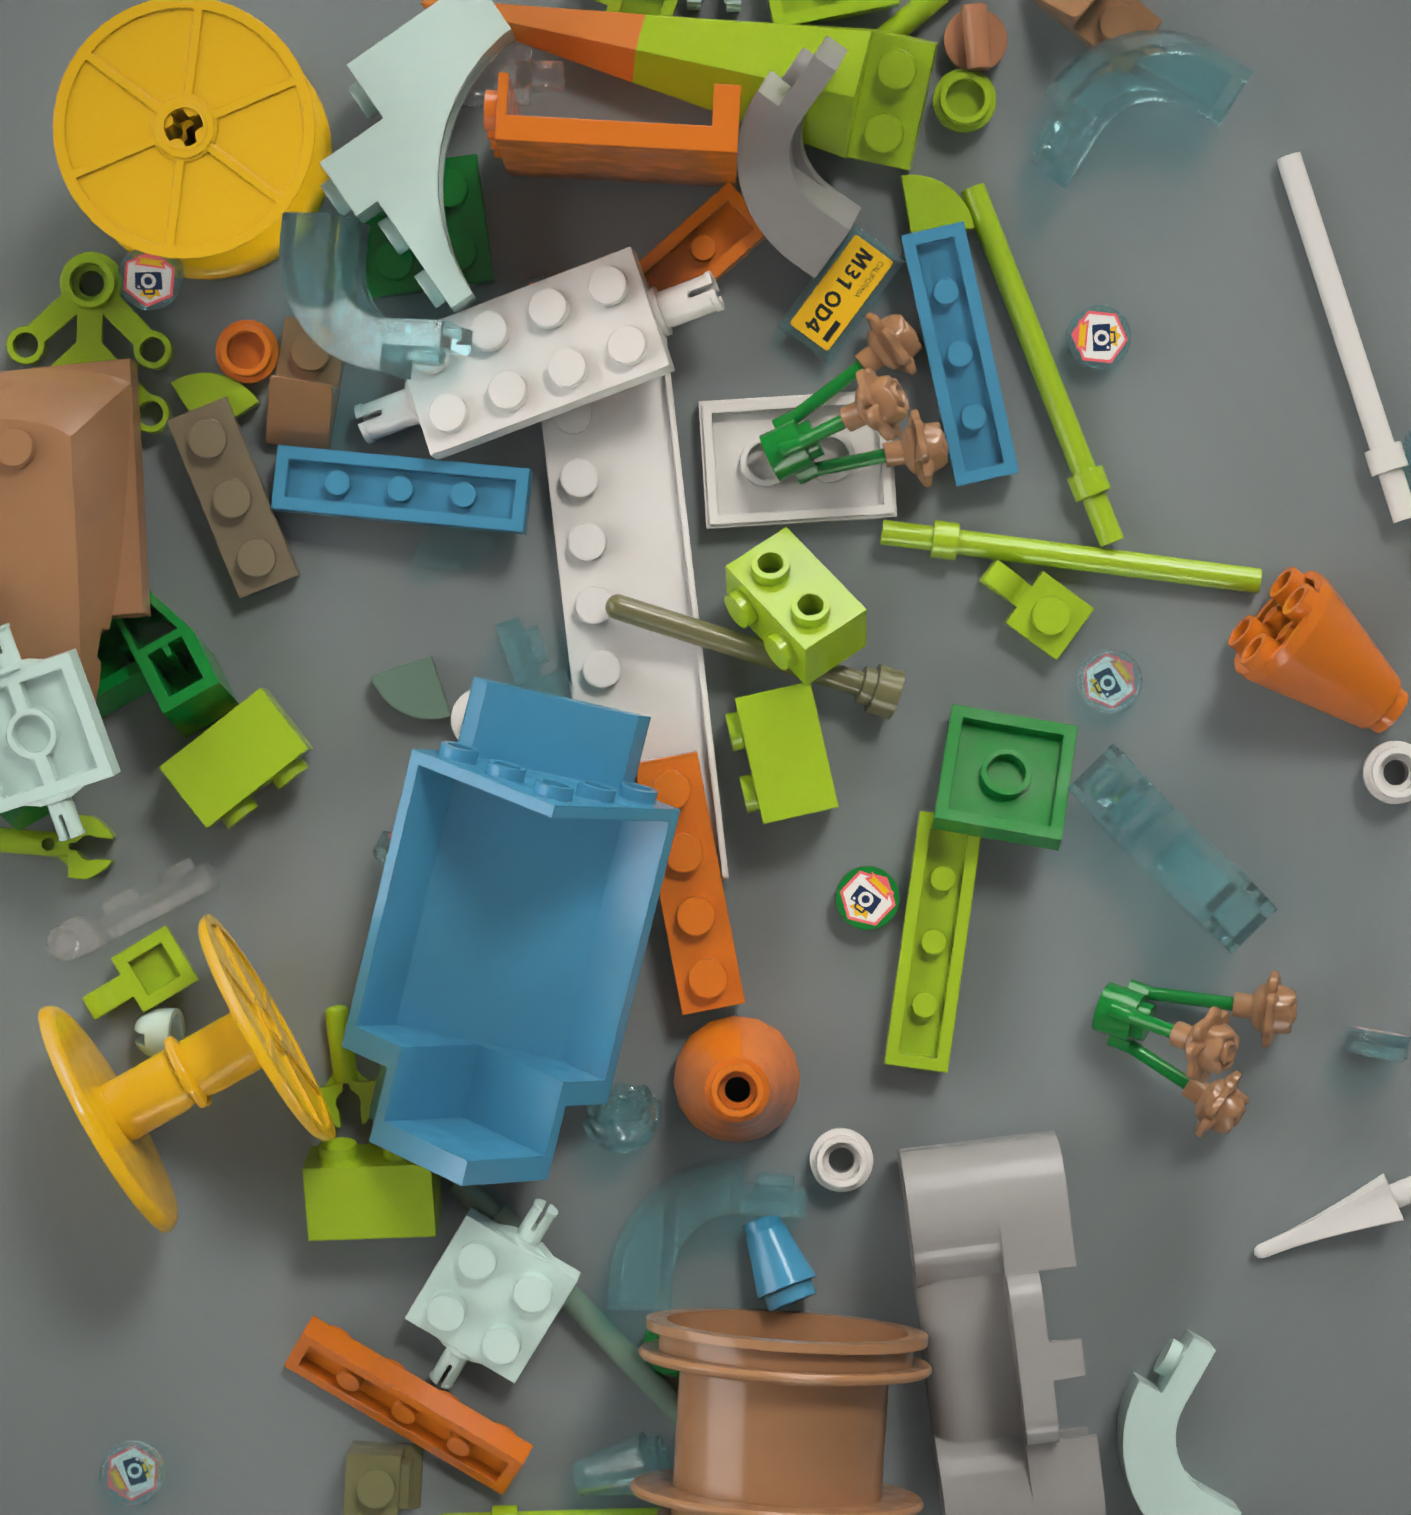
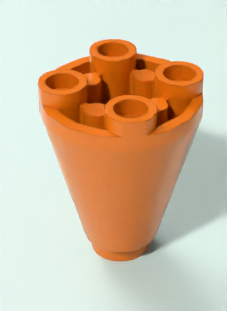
(1318, 653)
(728, 1050)

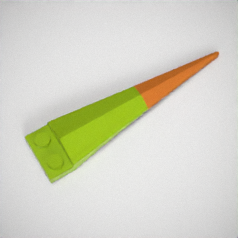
(863, 113)

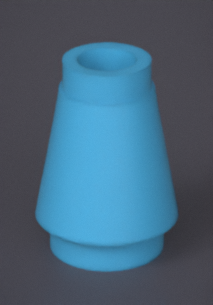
(777, 1264)

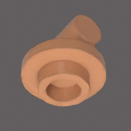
(975, 38)

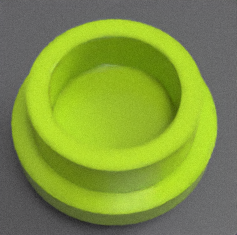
(964, 101)

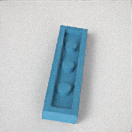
(959, 353)
(402, 489)

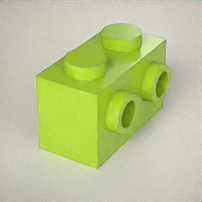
(795, 606)
(783, 753)
(238, 759)
(368, 1193)

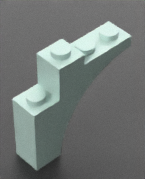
(398, 164)

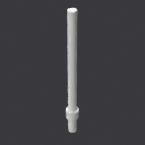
(1385, 456)

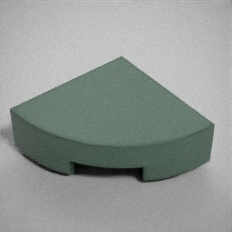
(414, 690)

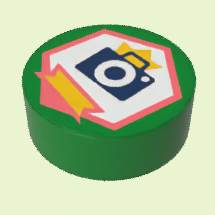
(867, 897)

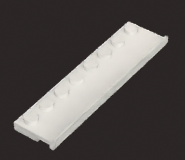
(627, 534)

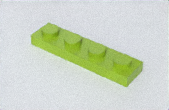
(932, 947)

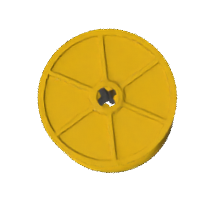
(178, 76)
(128, 1106)

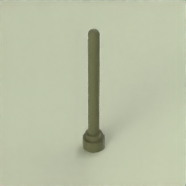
(874, 688)

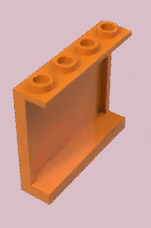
(615, 148)

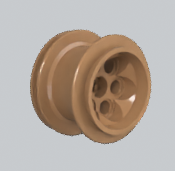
(780, 1412)

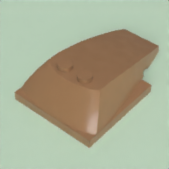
(71, 507)

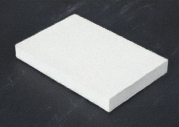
(746, 491)

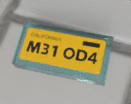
(841, 294)

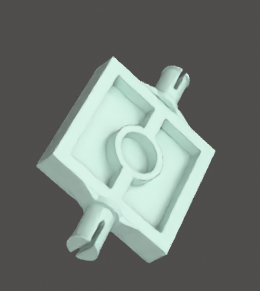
(49, 734)
(493, 1294)

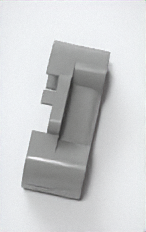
(977, 1235)

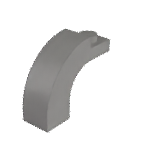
(779, 185)

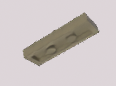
(233, 497)

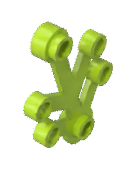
(90, 326)

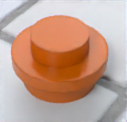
(247, 351)

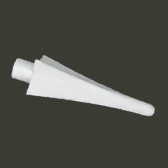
(1365, 1208)

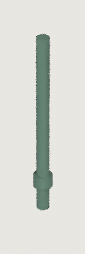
(586, 1314)

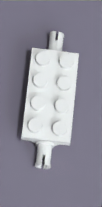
(543, 354)

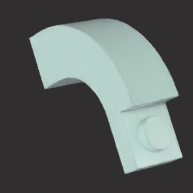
(1148, 1434)

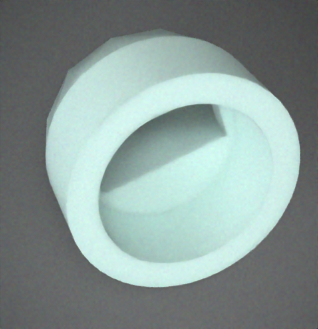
(156, 1027)

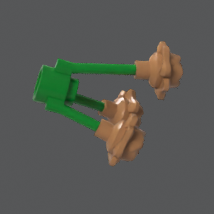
(877, 403)
(1207, 1045)

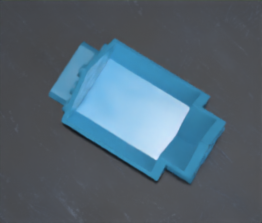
(508, 932)

